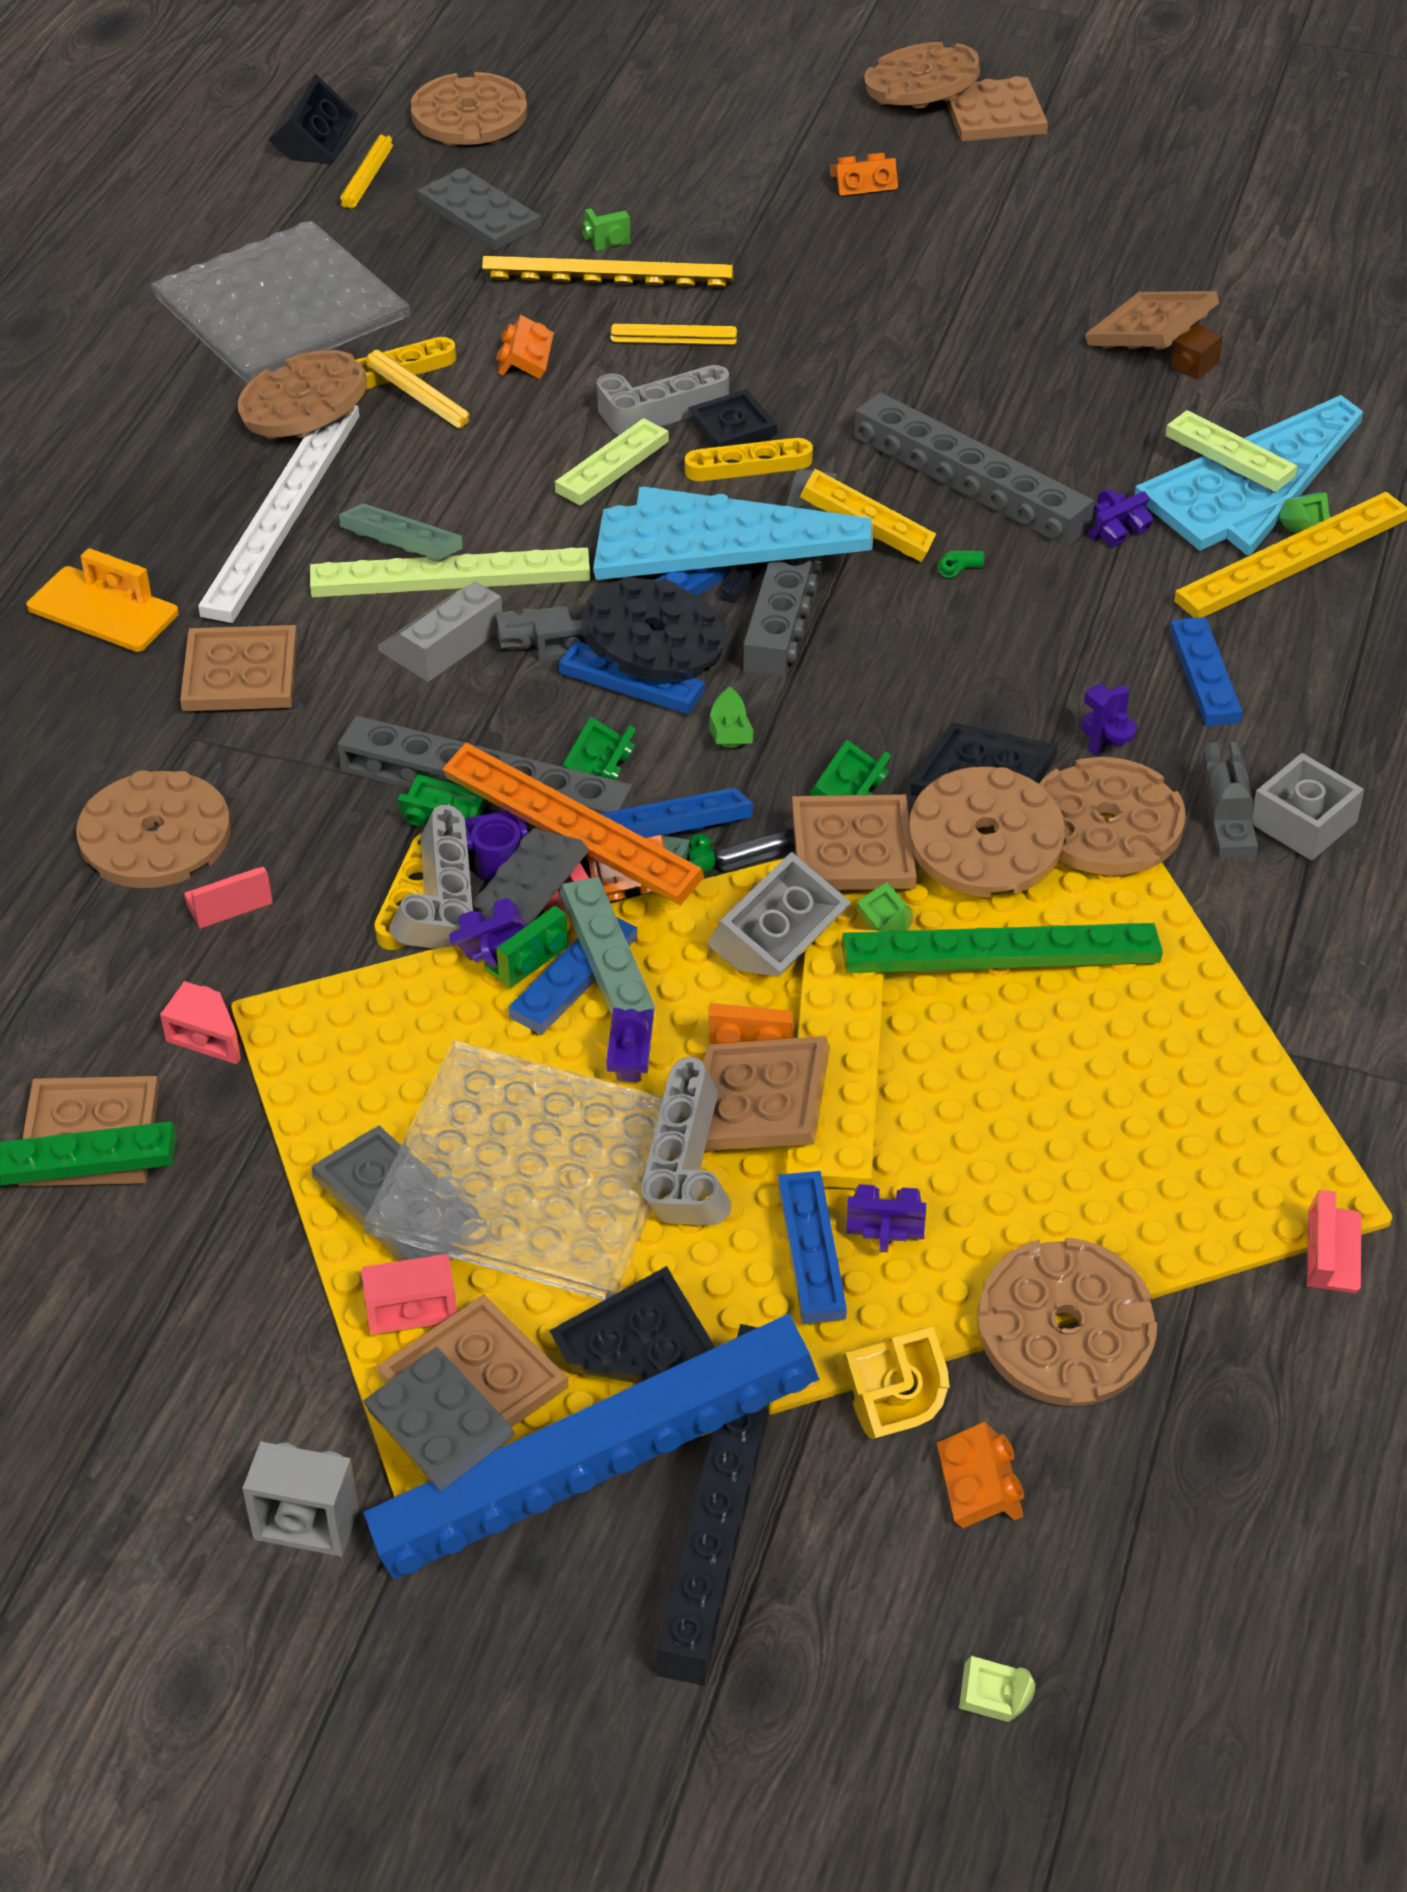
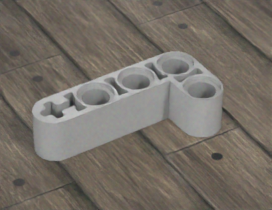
(658, 401)
(447, 887)
(693, 1097)

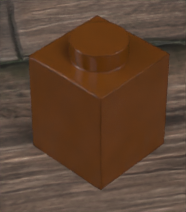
(1196, 351)

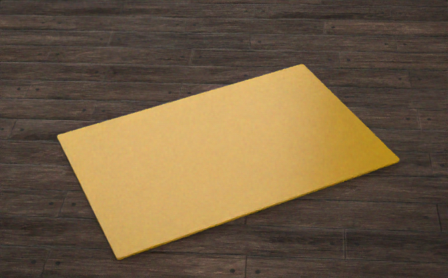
(1013, 1098)

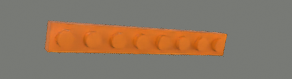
(561, 815)

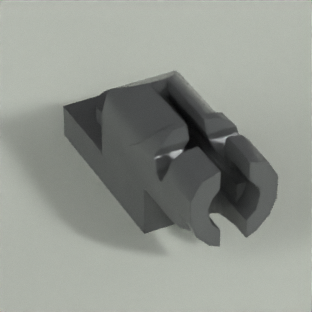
(543, 629)
(1229, 803)

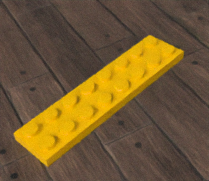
(849, 1014)

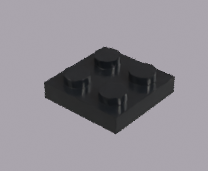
(732, 420)

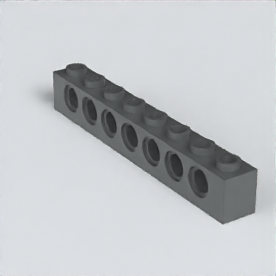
(974, 469)
(783, 602)
(400, 753)

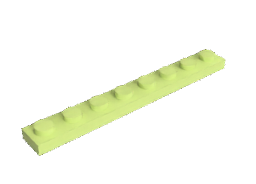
(451, 573)

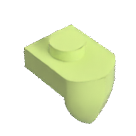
(995, 1689)

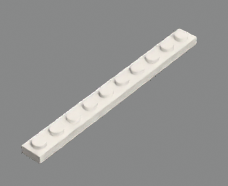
(274, 520)

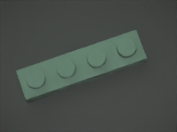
(401, 532)
(605, 945)

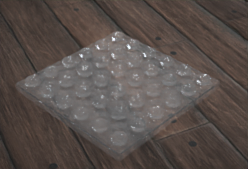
(279, 300)
(523, 1171)

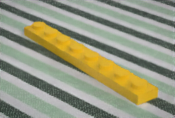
(595, 270)
(1290, 555)

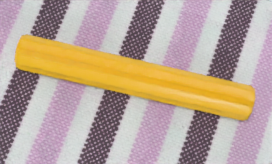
(366, 172)
(674, 334)
(418, 389)

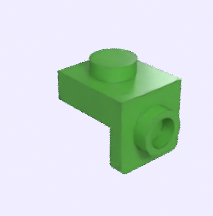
(606, 230)

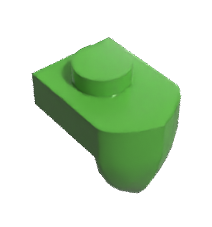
(1304, 511)
(729, 720)
(885, 910)

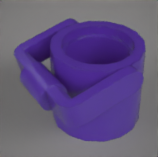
(493, 841)

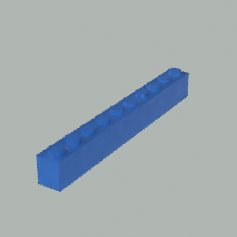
(592, 1446)

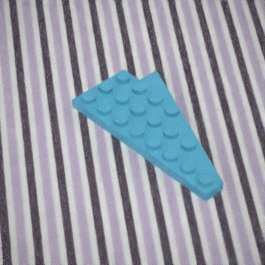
(1217, 504)
(703, 531)

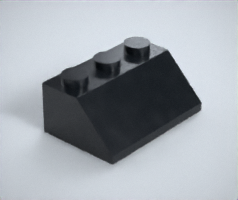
(314, 124)

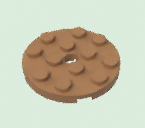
(922, 74)
(469, 109)
(302, 394)
(1145, 823)
(190, 833)
(960, 857)
(1066, 1364)

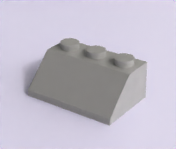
(445, 632)
(778, 919)

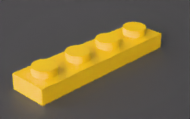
(887, 524)

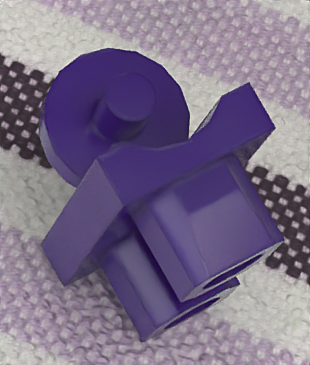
(1115, 511)
(1109, 718)
(481, 937)
(630, 1043)
(885, 1218)

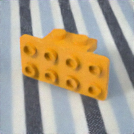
(106, 601)

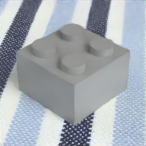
(1307, 806)
(301, 1498)

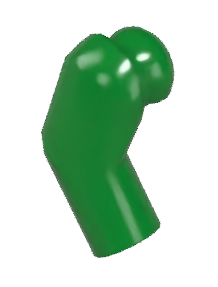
(957, 561)
(701, 853)

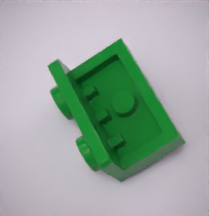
(599, 750)
(851, 773)
(430, 793)
(530, 948)

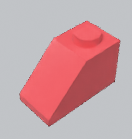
(200, 1022)

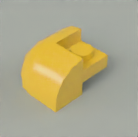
(898, 1382)

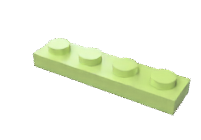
(1231, 451)
(611, 461)

